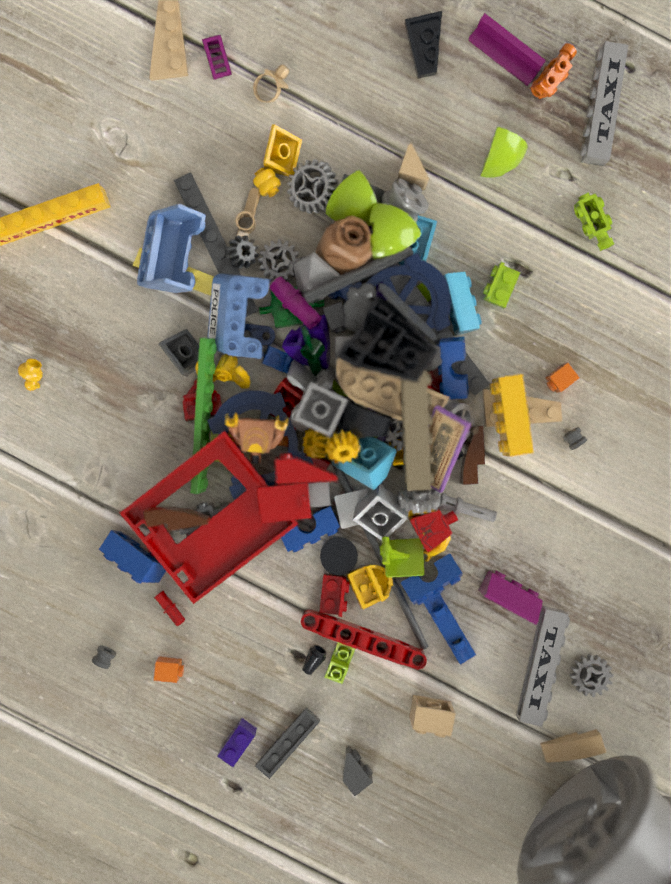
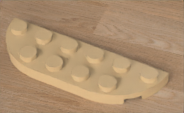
(378, 390)

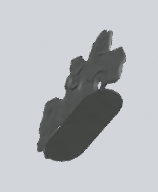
(358, 303)

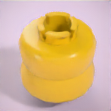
(266, 182)

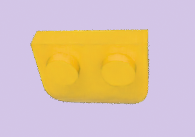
(370, 584)

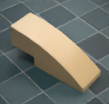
(573, 747)

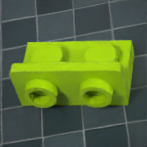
(501, 285)

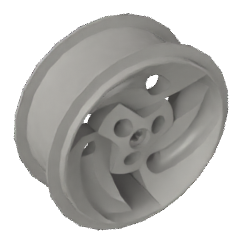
(601, 829)

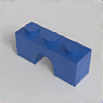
(453, 384)
(325, 524)
(447, 574)

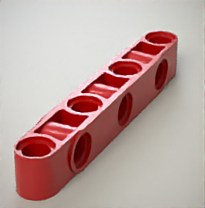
(364, 639)

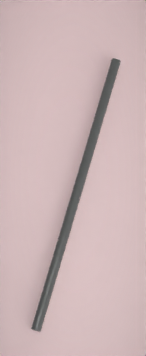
(396, 589)

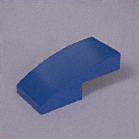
(277, 359)

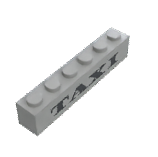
(604, 103)
(542, 665)

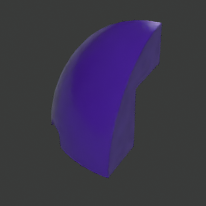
(294, 342)

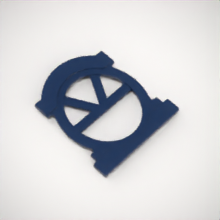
(429, 276)
(267, 404)

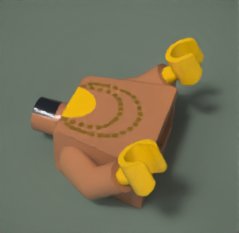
(256, 434)

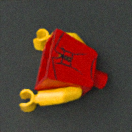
(433, 530)

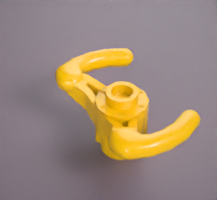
(229, 371)

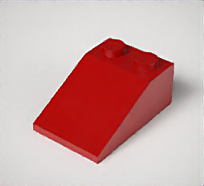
(297, 470)

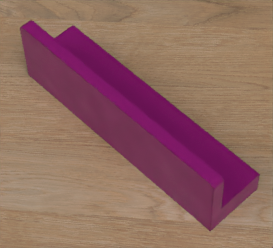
(506, 50)

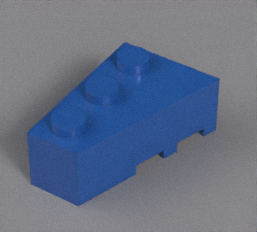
(132, 558)

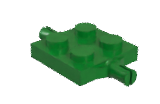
(282, 316)

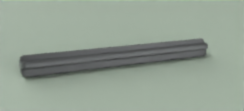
(356, 275)

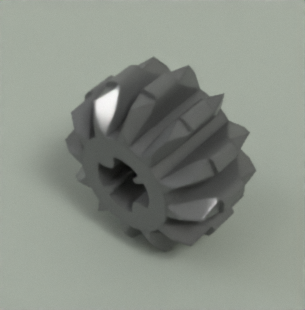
(236, 249)

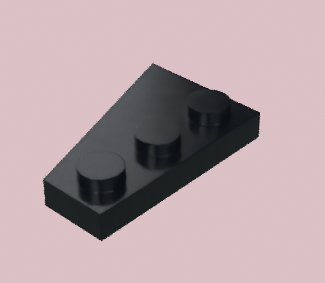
(424, 39)

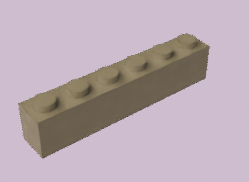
(416, 433)

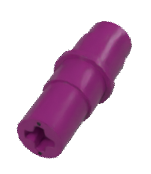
(295, 302)

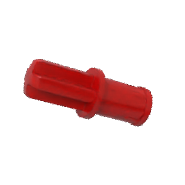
(170, 608)

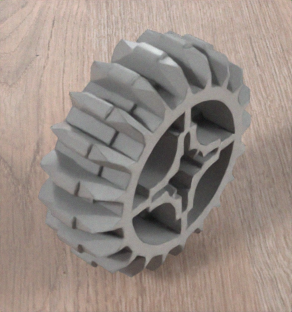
(303, 174)

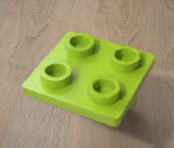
(402, 557)

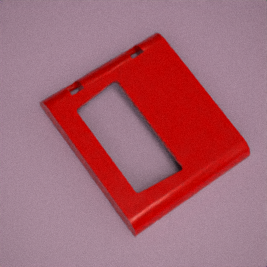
(228, 539)

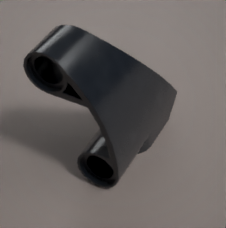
(362, 422)

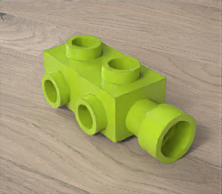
(595, 216)

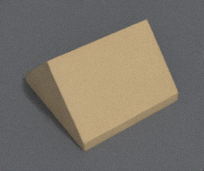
(412, 169)

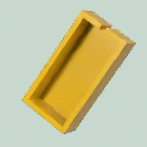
(511, 415)

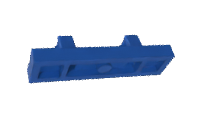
(449, 628)

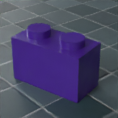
(237, 742)

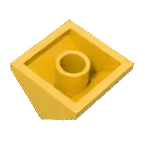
(282, 151)

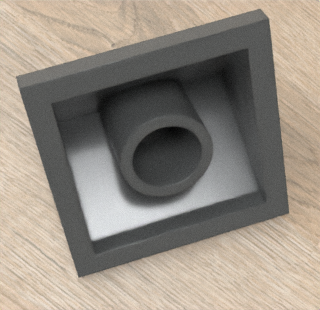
(182, 351)

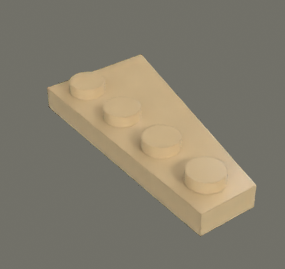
(168, 44)
(538, 410)

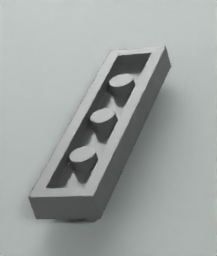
(287, 743)

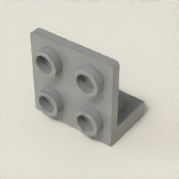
(300, 376)

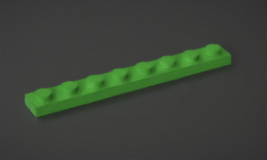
(204, 406)

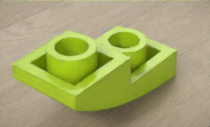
(339, 663)

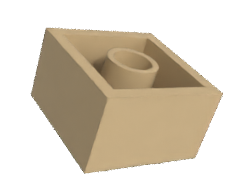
(432, 716)

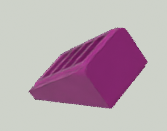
(213, 41)

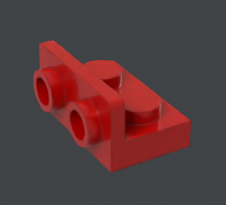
(333, 594)

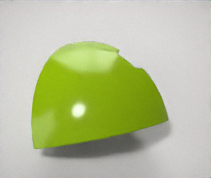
(504, 154)
(352, 198)
(391, 230)

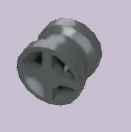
(574, 438)
(104, 657)

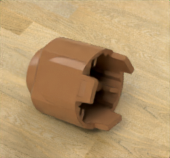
(345, 245)

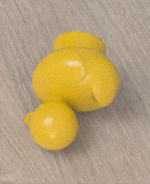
(31, 372)

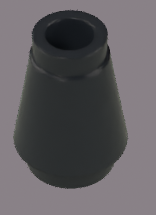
(314, 659)

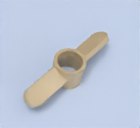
(249, 211)

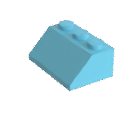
(462, 310)
(371, 462)

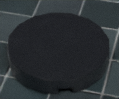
(338, 556)

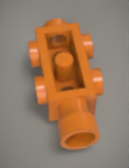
(557, 73)

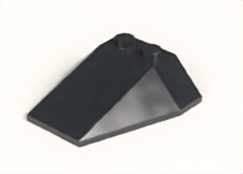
(388, 344)

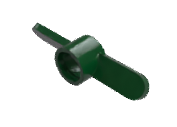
(312, 351)

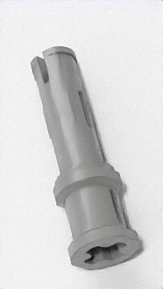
(466, 508)

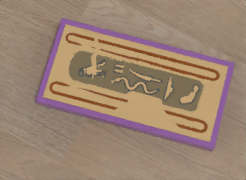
(448, 437)

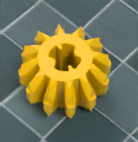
(315, 443)
(342, 447)

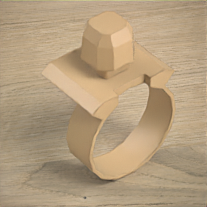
(280, 74)

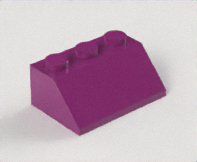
(511, 596)

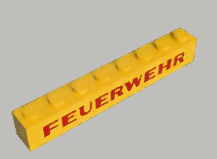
(53, 213)

